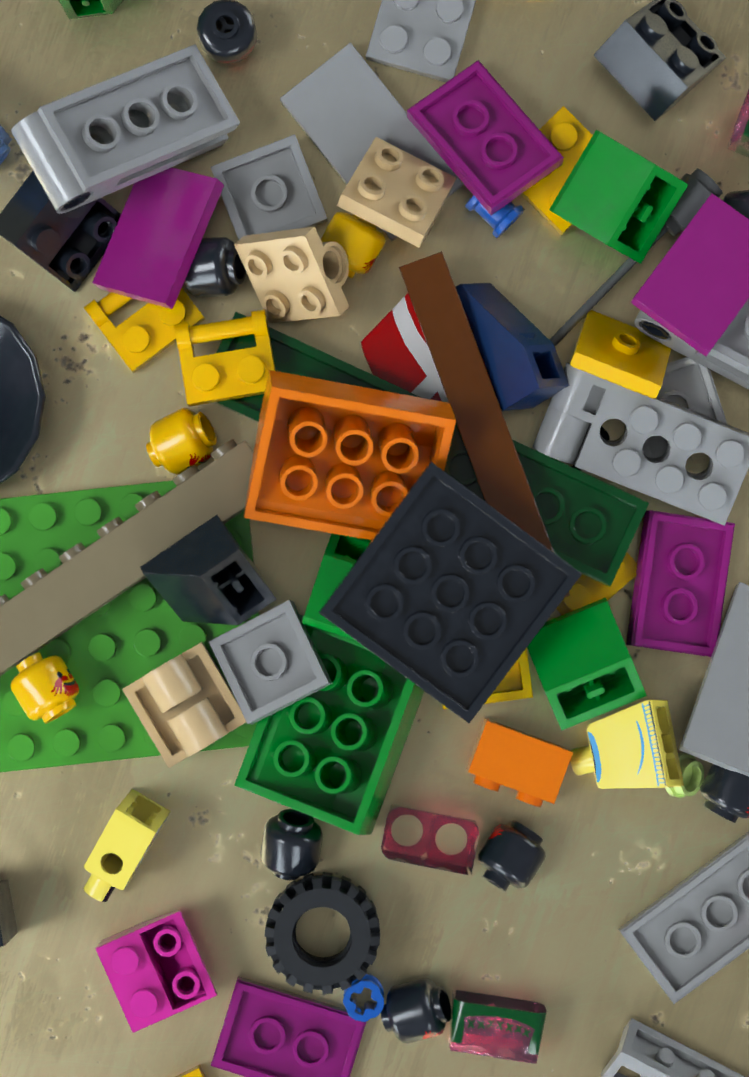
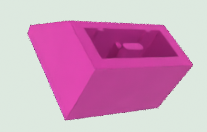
(155, 970)

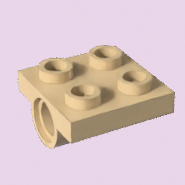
(397, 192)
(295, 274)
(185, 704)

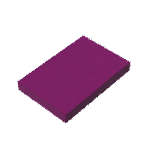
(484, 137)
(158, 236)
(701, 277)
(680, 583)
(285, 1035)

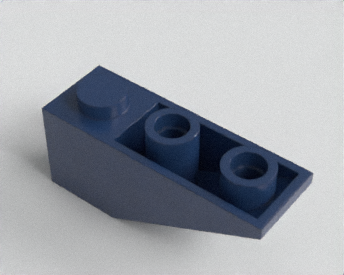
(514, 350)

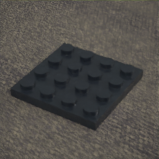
(449, 592)

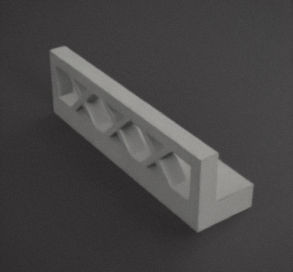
(659, 1056)

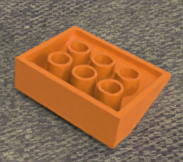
(340, 453)

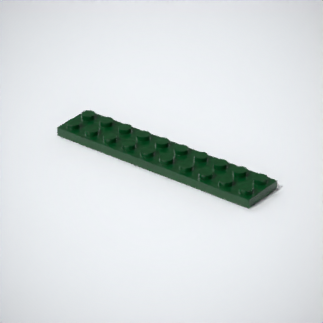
(583, 516)

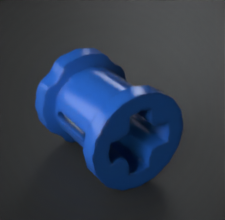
(500, 220)
(370, 1008)

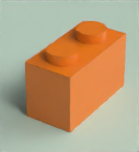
(518, 762)

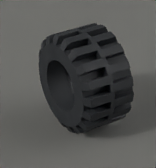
(315, 971)

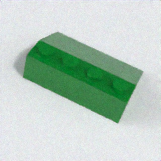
(339, 745)

